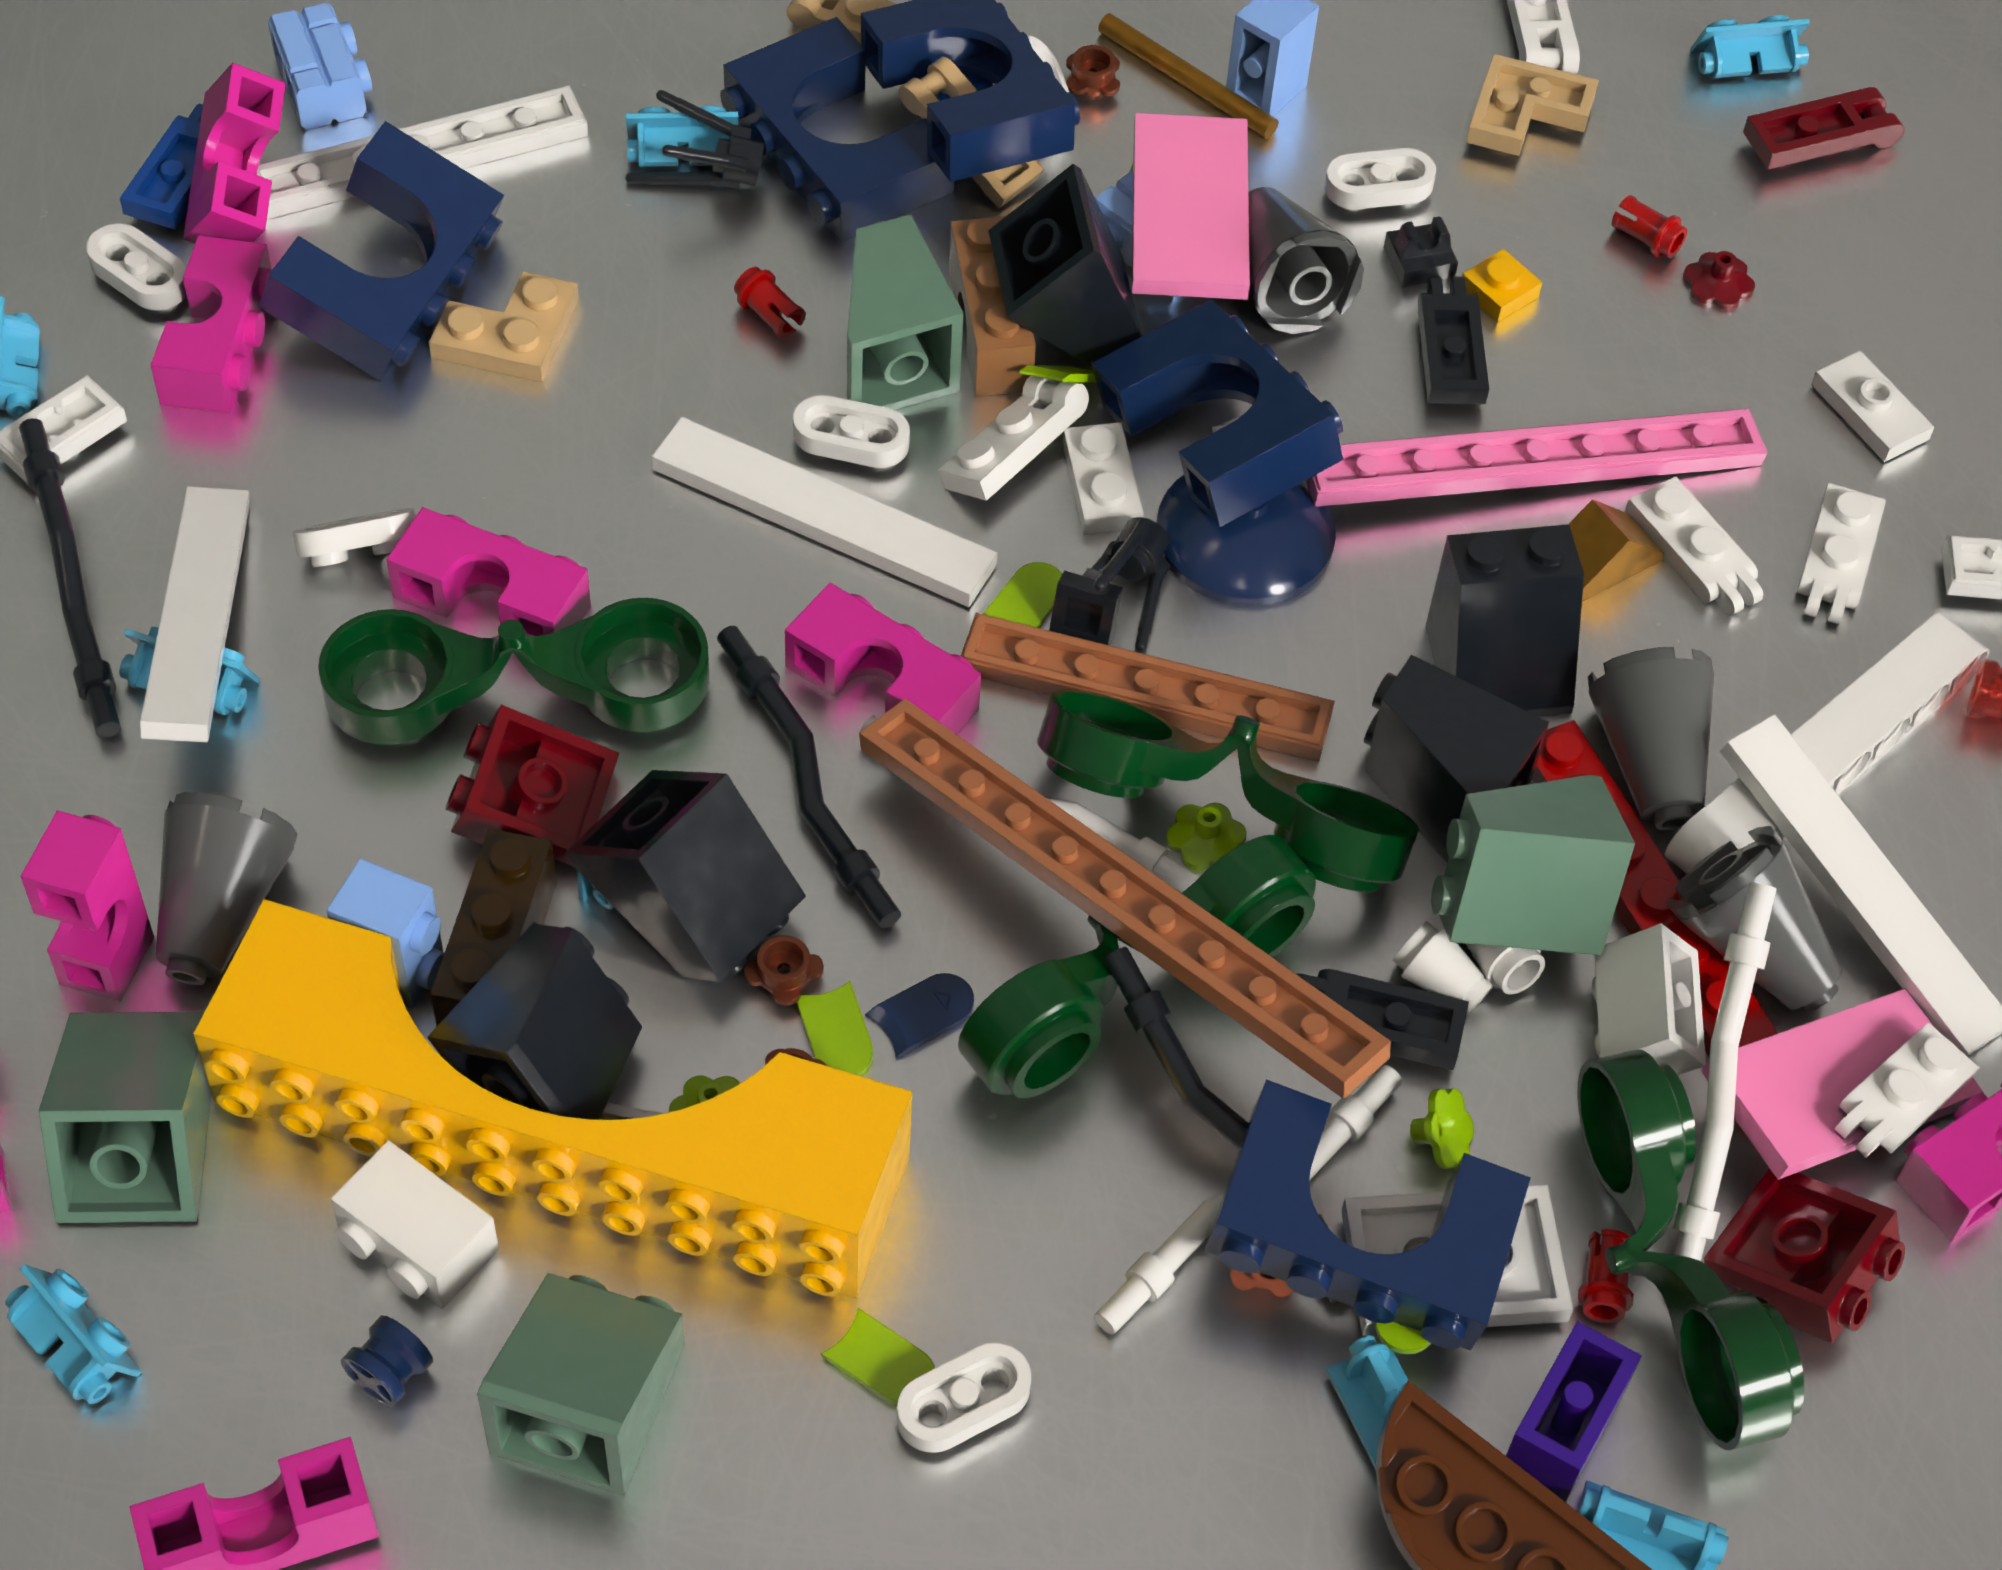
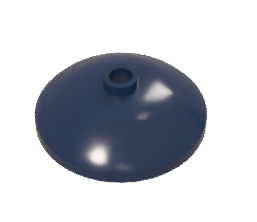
(1256, 557)

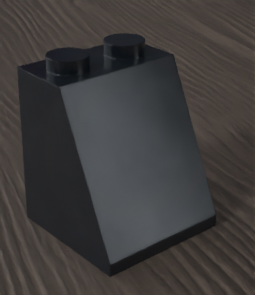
(1065, 270)
(1511, 615)
(1446, 741)
(690, 871)
(543, 1027)

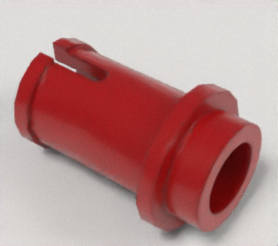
(1651, 227)
(759, 292)
(1604, 1295)

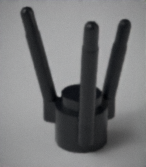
(734, 159)
(1134, 556)

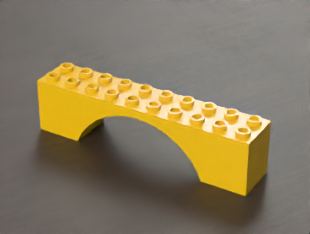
(770, 1174)

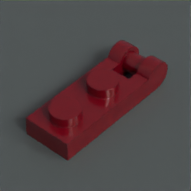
(1823, 128)

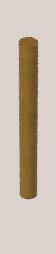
(1187, 75)

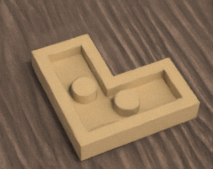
(1527, 91)
(511, 341)

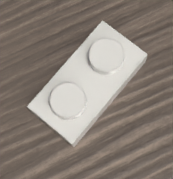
(1101, 477)

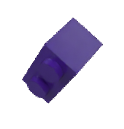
(1572, 1409)

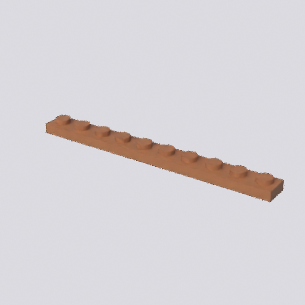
(1128, 899)

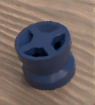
(387, 1361)

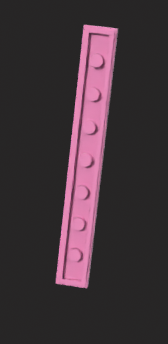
(1539, 457)

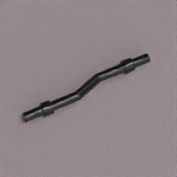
(92, 674)
(853, 866)
(1149, 1014)

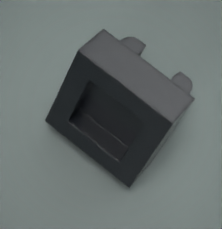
(1421, 252)
(1083, 610)

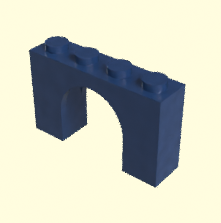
(985, 130)
(840, 182)
(373, 317)
(1211, 357)
(1274, 1229)

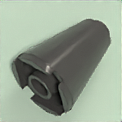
(1298, 264)
(1659, 729)
(214, 880)
(1800, 959)

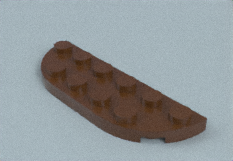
(1472, 1508)

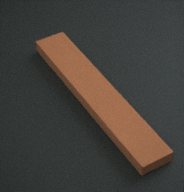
(1172, 690)

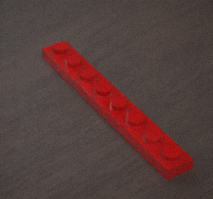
(1647, 879)

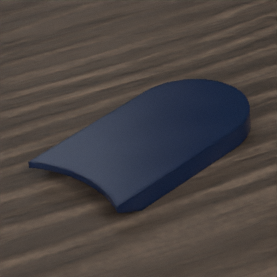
(924, 1011)

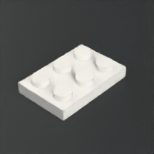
(1534, 1275)

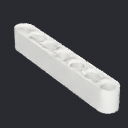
(1848, 731)

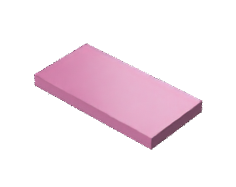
(1190, 206)
(1799, 1077)

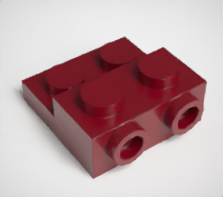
(531, 782)
(1809, 1252)

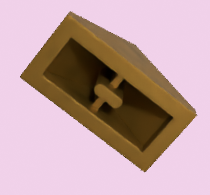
(1610, 547)

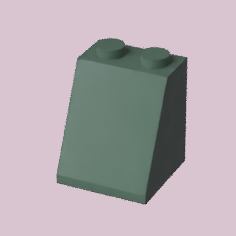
(901, 320)
(1535, 867)
(126, 1118)
(581, 1381)

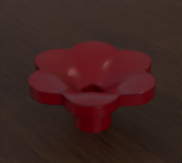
(1719, 279)

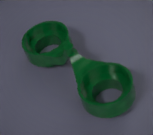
(463, 666)
(1126, 749)
(1050, 1015)
(1729, 1344)

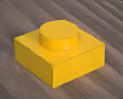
(1502, 285)

